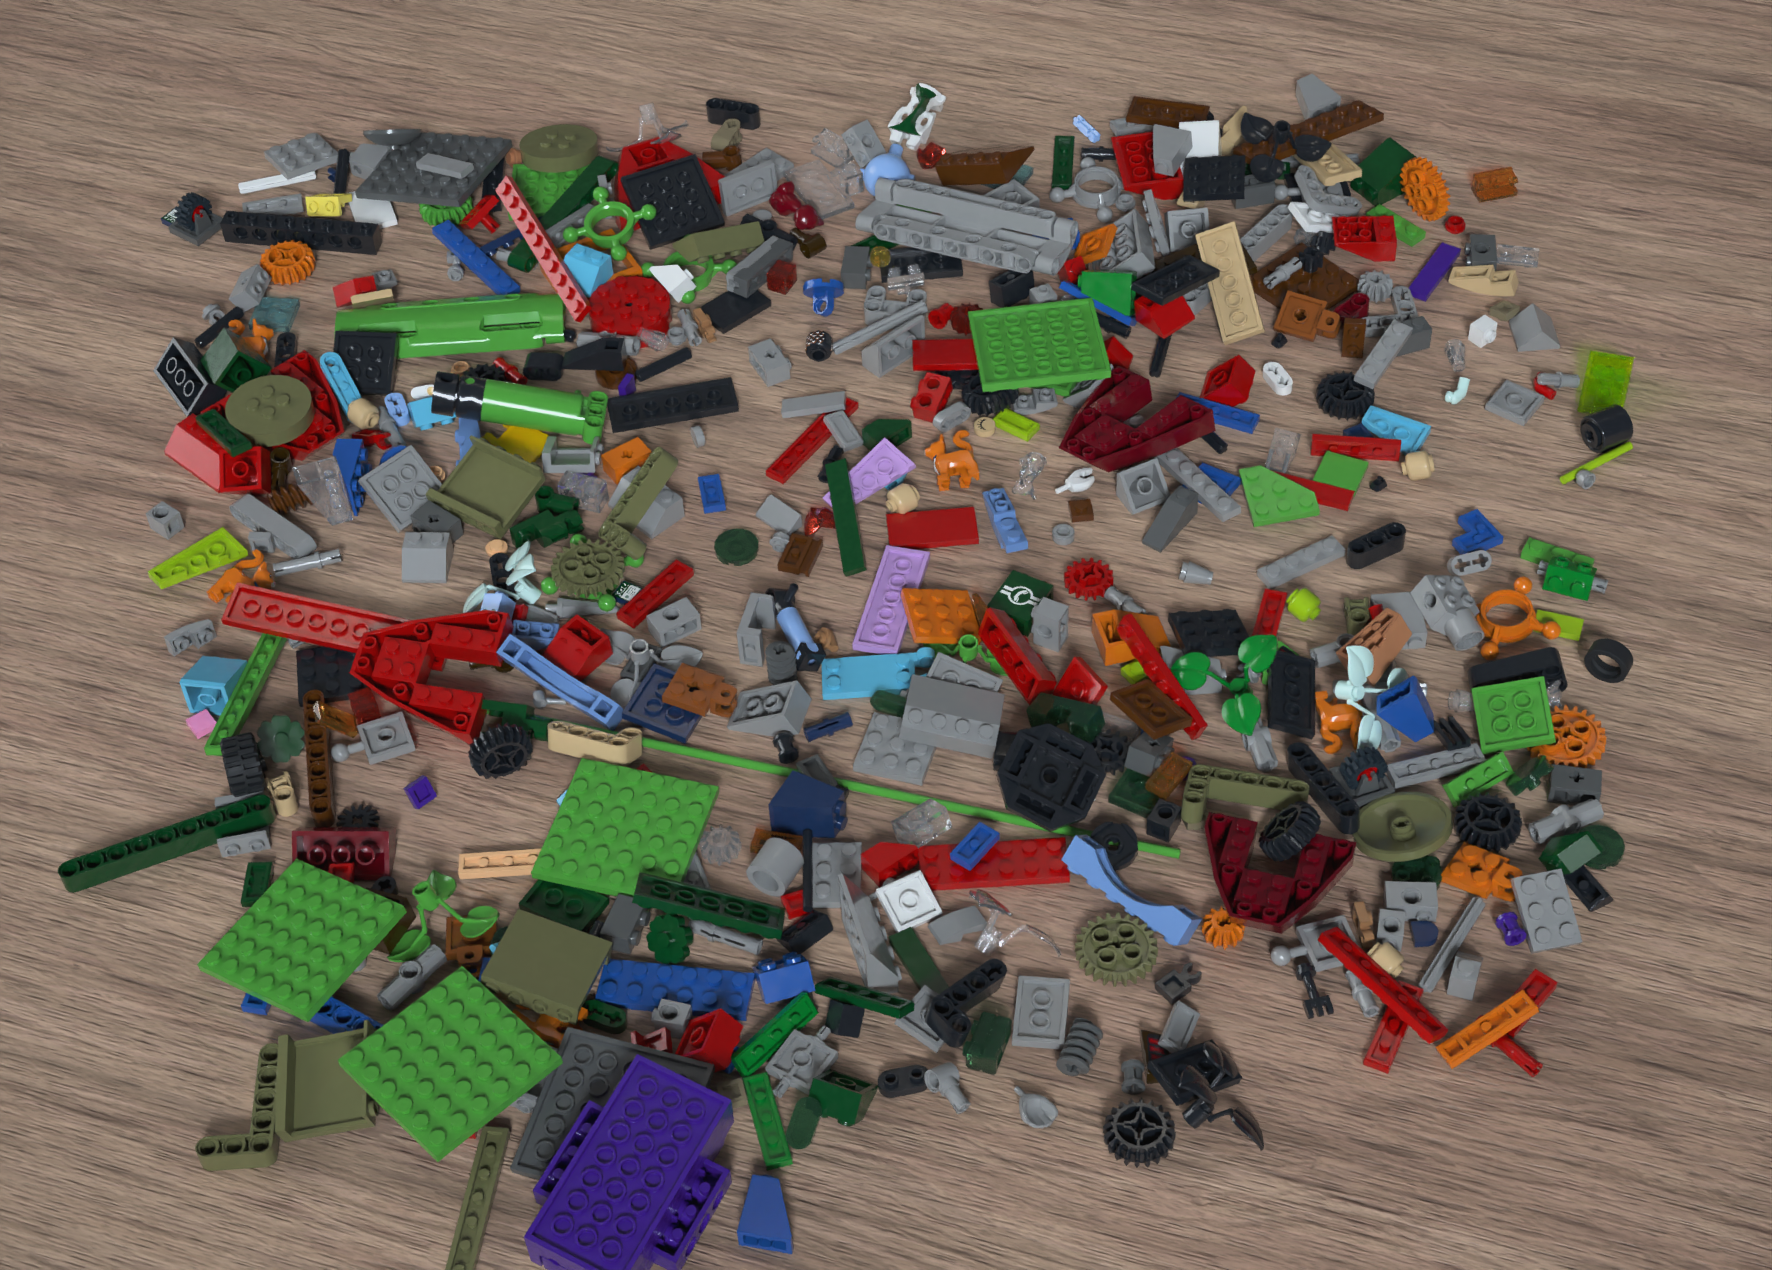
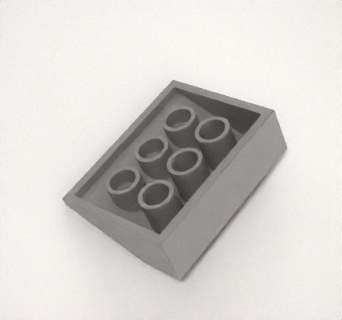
(1130, 247)
(952, 716)
(867, 938)

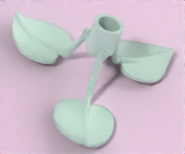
(523, 566)
(1359, 668)

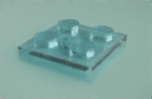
(275, 313)

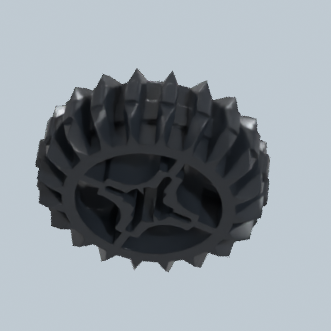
(1343, 396)
(986, 402)
(500, 751)
(1488, 815)
(1289, 831)
(1155, 1138)

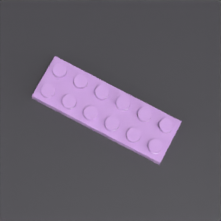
(884, 615)

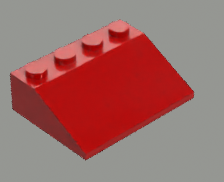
(1137, 168)

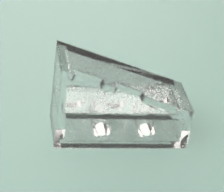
(325, 488)

